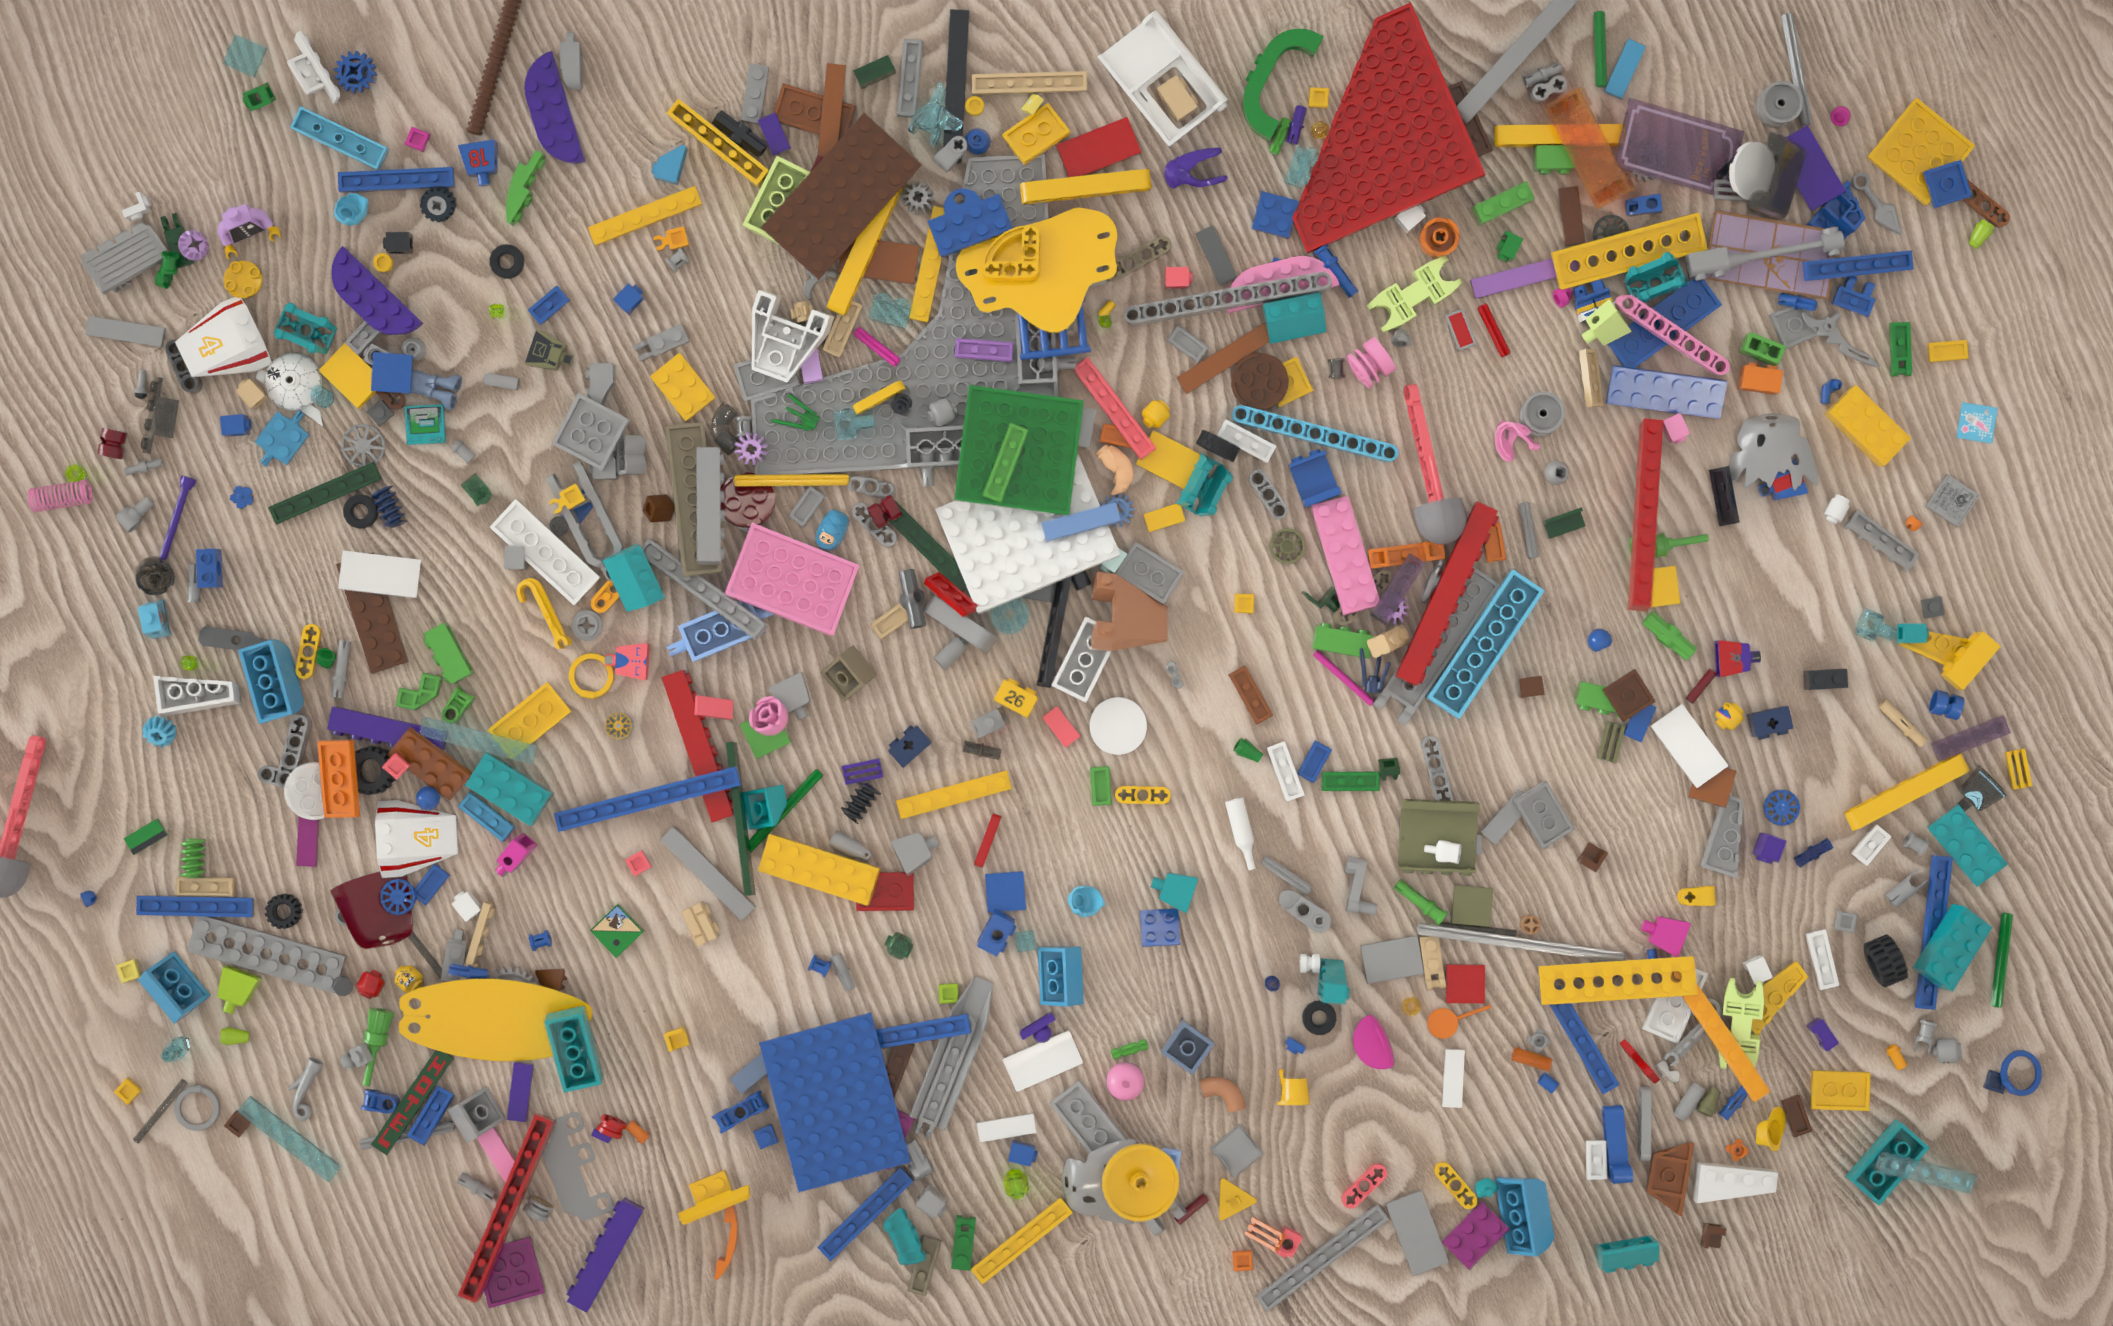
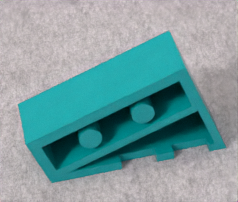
(1332, 982)

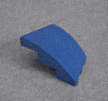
(1840, 213)

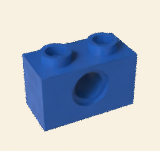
(209, 568)
(997, 921)

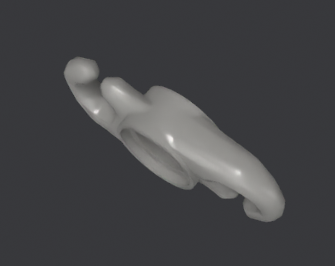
(862, 488)
(1432, 580)

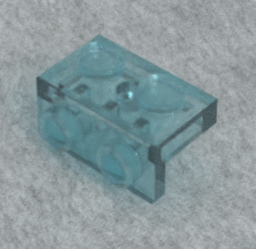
(1299, 167)
(890, 310)

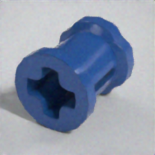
(540, 940)
(819, 966)

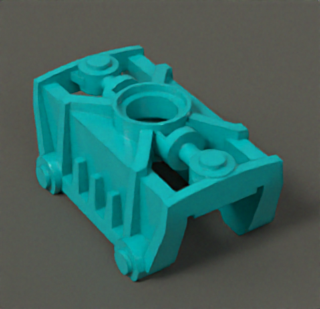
(1655, 270)
(305, 319)
(1211, 487)
(904, 1238)

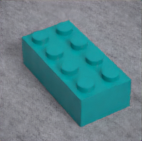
(509, 789)
(1952, 947)
(574, 1049)
(1894, 1140)

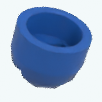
(88, 898)

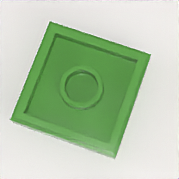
(764, 744)

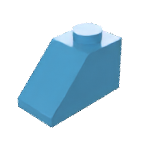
(670, 165)

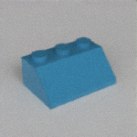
(1060, 975)
(173, 987)

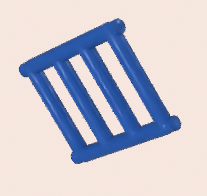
(1046, 352)

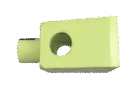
(1606, 324)

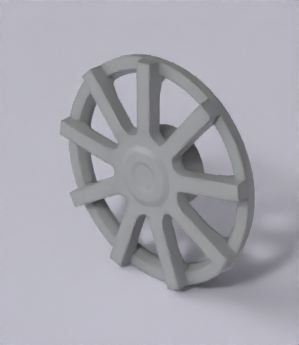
(362, 445)

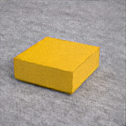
(1318, 97)
(1244, 603)
(127, 1091)

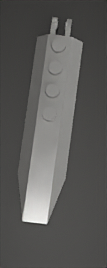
(952, 1060)

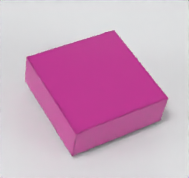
(417, 139)

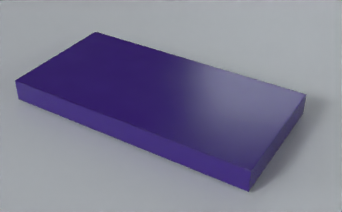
(1817, 178)

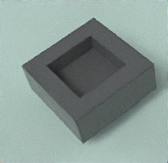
(380, 413)
(1932, 607)

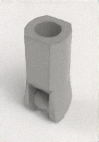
(501, 381)

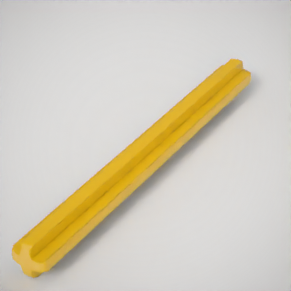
(791, 480)

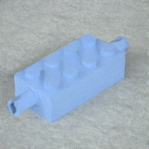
(712, 634)

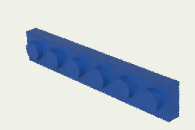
(395, 179)
(1858, 265)
(195, 906)
(924, 1030)
(1585, 1046)
(865, 1213)

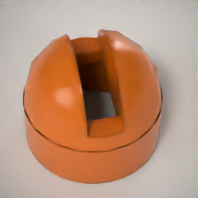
(1913, 523)

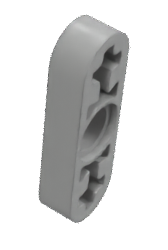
(881, 538)

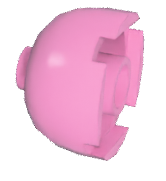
(769, 716)
(1125, 1081)

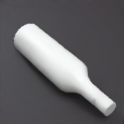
(1241, 828)

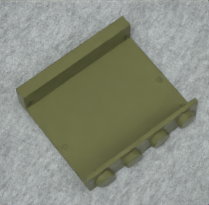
(1434, 820)

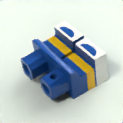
(1587, 304)

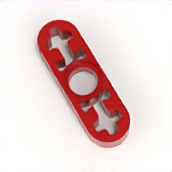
(987, 840)

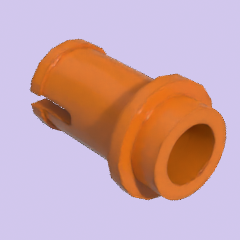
(635, 1130)

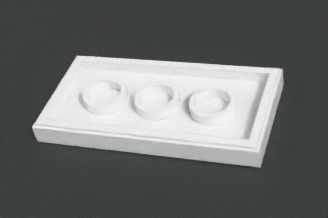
(379, 574)
(1689, 746)
(1671, 1014)

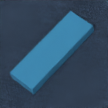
(1624, 69)
(486, 816)

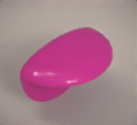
(1373, 1044)

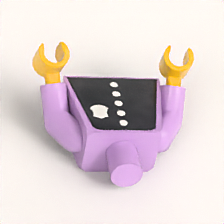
(243, 223)

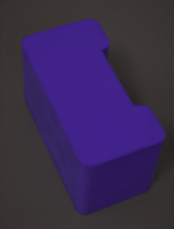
(1823, 1034)

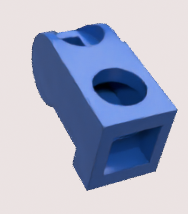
(1644, 205)

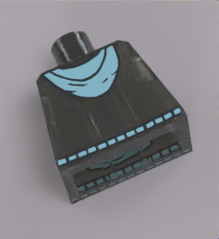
(1980, 790)

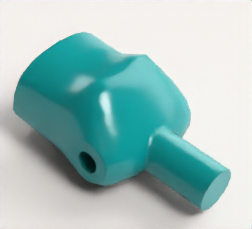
(1485, 1187)

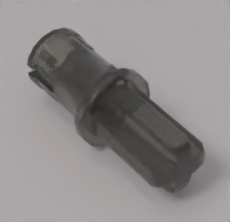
(981, 750)

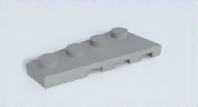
(1723, 843)

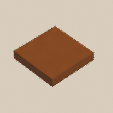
(1716, 790)

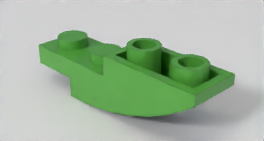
(518, 194)

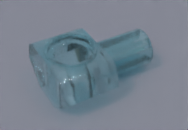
(856, 423)
(1878, 627)
(175, 1049)

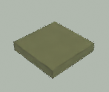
(1472, 905)

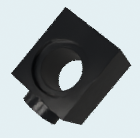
(398, 243)

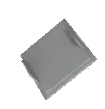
(1237, 1150)

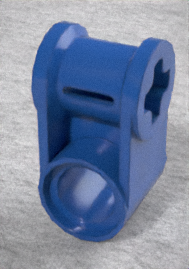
(376, 1101)

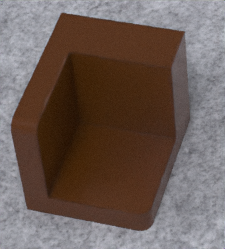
(658, 508)
(1531, 686)
(1592, 857)
(1712, 1235)

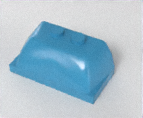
(271, 680)
(1527, 1214)

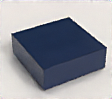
(1993, 1082)

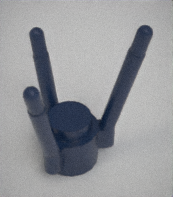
(1373, 683)

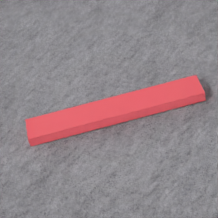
(1114, 408)

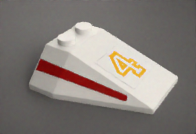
(224, 342)
(412, 837)

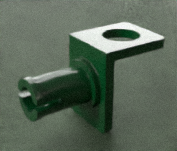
(1327, 599)

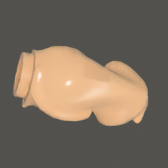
(1119, 464)

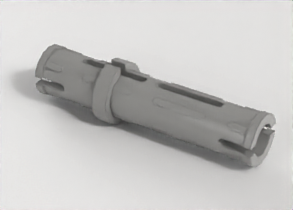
(341, 669)

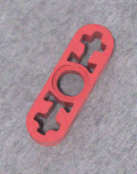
(1357, 1199)

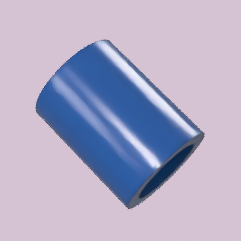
(1548, 1082)

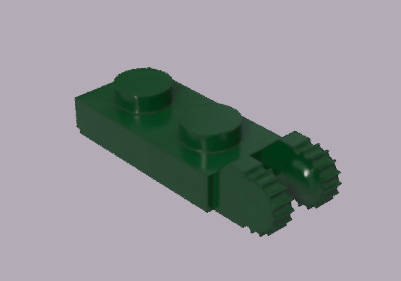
(172, 237)

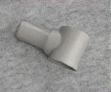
(131, 517)

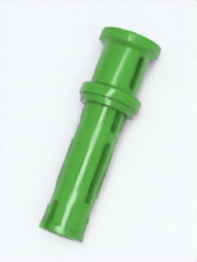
(1428, 907)

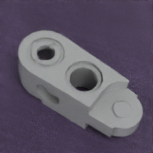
(571, 62)
(1291, 901)

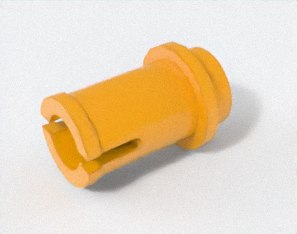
(1896, 1056)

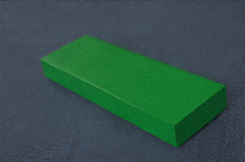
(1350, 781)

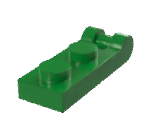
(1900, 348)
(963, 1243)

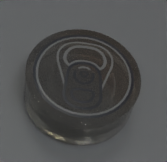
(559, 526)

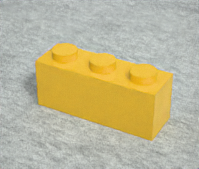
(1969, 660)

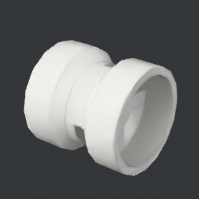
(1309, 963)

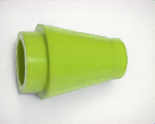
(1981, 233)
(233, 1036)

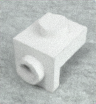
(137, 211)

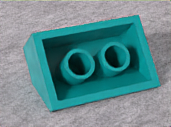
(1294, 318)
(633, 578)
(1627, 1253)

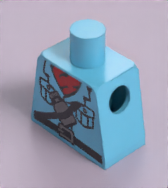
(154, 619)

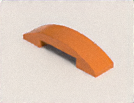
(1396, 555)
(722, 1262)

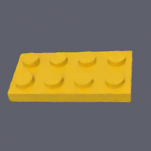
(532, 716)

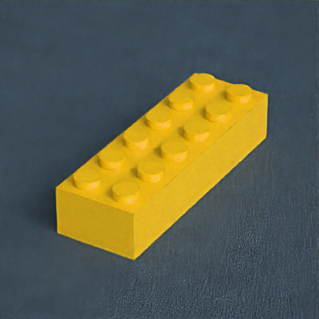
(819, 869)

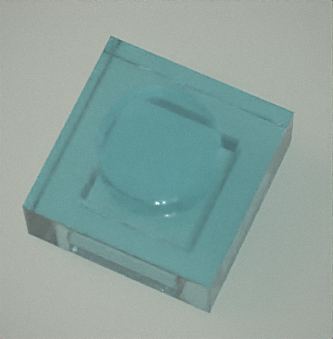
(1025, 941)

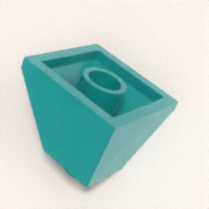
(764, 806)

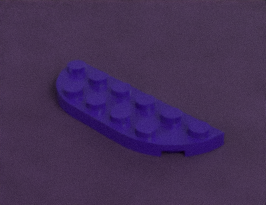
(551, 111)
(370, 297)

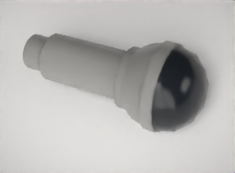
(141, 391)

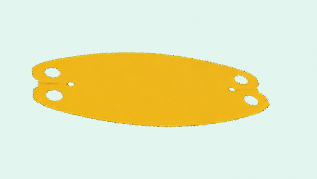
(485, 1018)

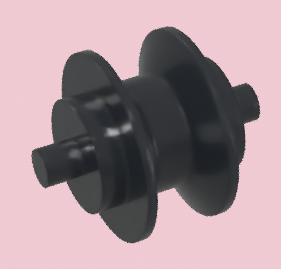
(901, 404)

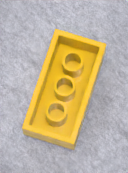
(1867, 426)

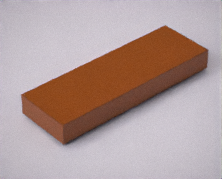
(1250, 695)

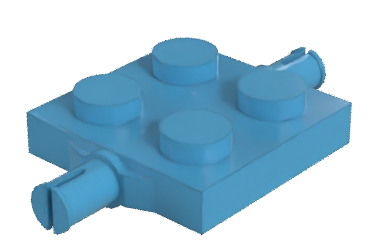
(282, 438)

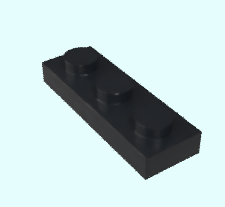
(1724, 496)

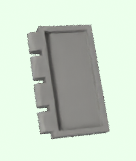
(125, 258)

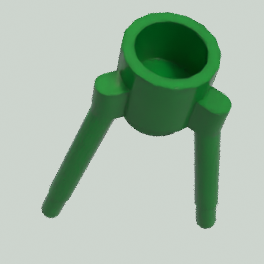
(808, 419)

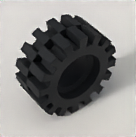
(273, 917)

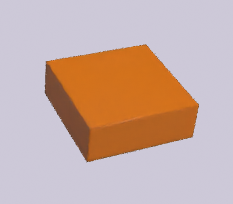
(1242, 1260)

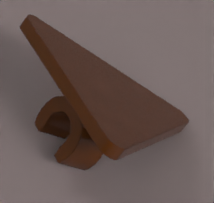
(551, 978)

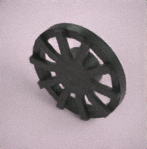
(1609, 230)

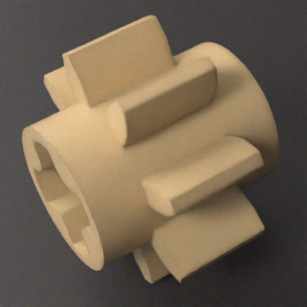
(801, 312)

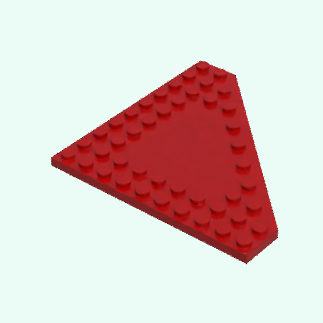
(1389, 140)

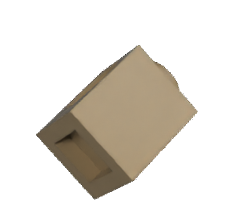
(251, 393)

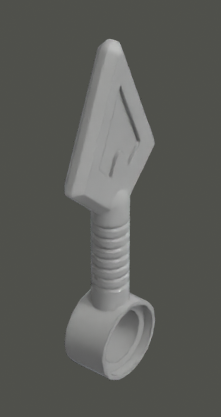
(1885, 213)

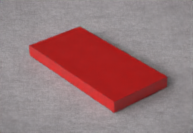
(1099, 148)

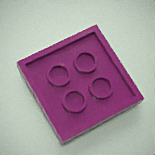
(514, 1274)

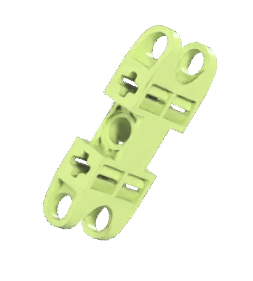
(1427, 285)
(1742, 1009)

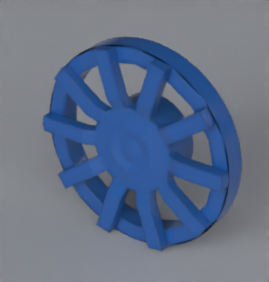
(1781, 807)
(398, 896)

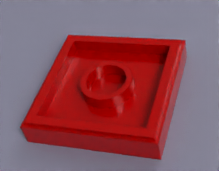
(1465, 983)

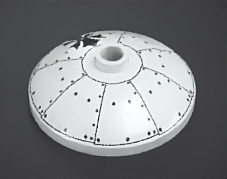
(295, 394)

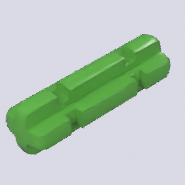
(1280, 136)
(1129, 1049)

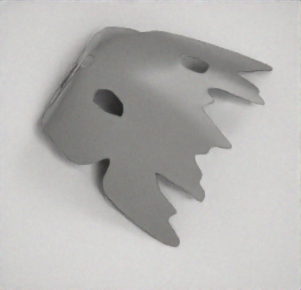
(1775, 453)
(1088, 1182)

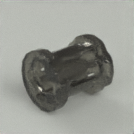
(1336, 368)

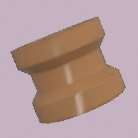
(1534, 924)

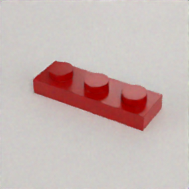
(950, 594)

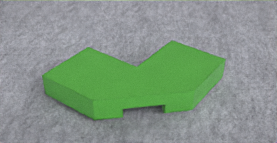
(427, 691)

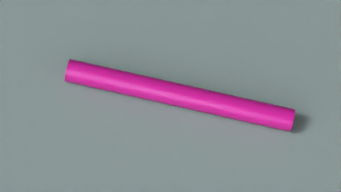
(1343, 677)

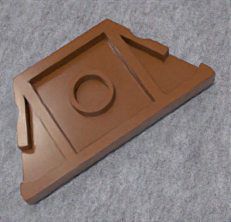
(1670, 1175)

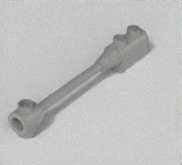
(1718, 260)

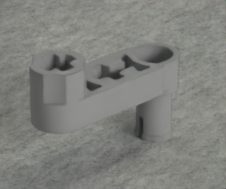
(1354, 904)

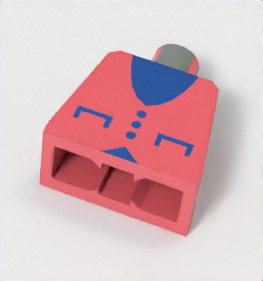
(630, 661)

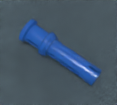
(1331, 262)

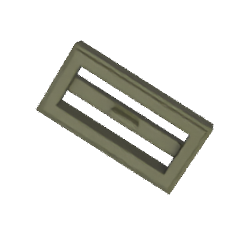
(1611, 741)

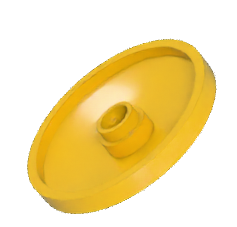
(1140, 1182)

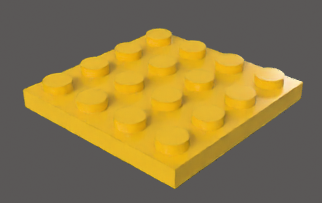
(1917, 144)

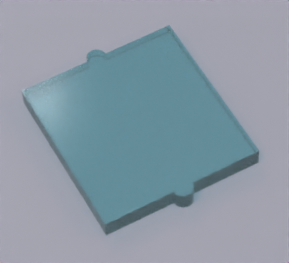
(244, 56)

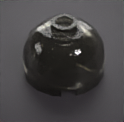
(154, 575)

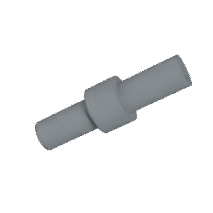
(143, 466)

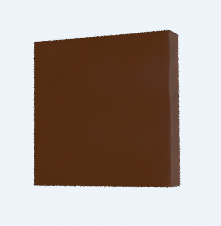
(1628, 695)

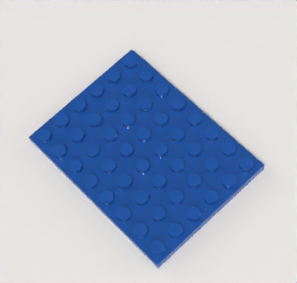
(835, 1102)

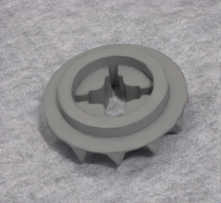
(580, 632)

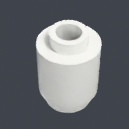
(1837, 509)

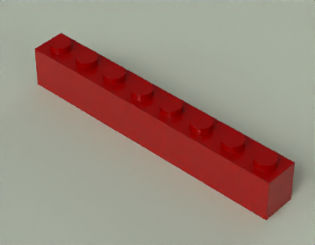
(697, 740)

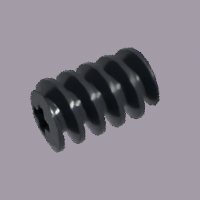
(860, 801)

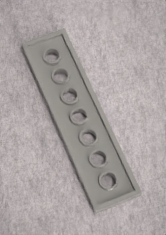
(255, 961)

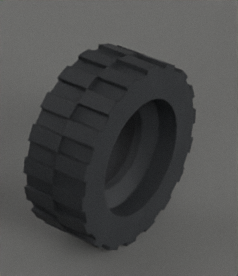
(1218, 445)

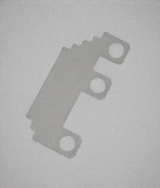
(565, 1173)

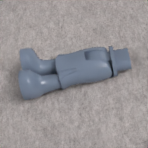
(428, 384)

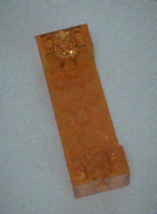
(1589, 148)

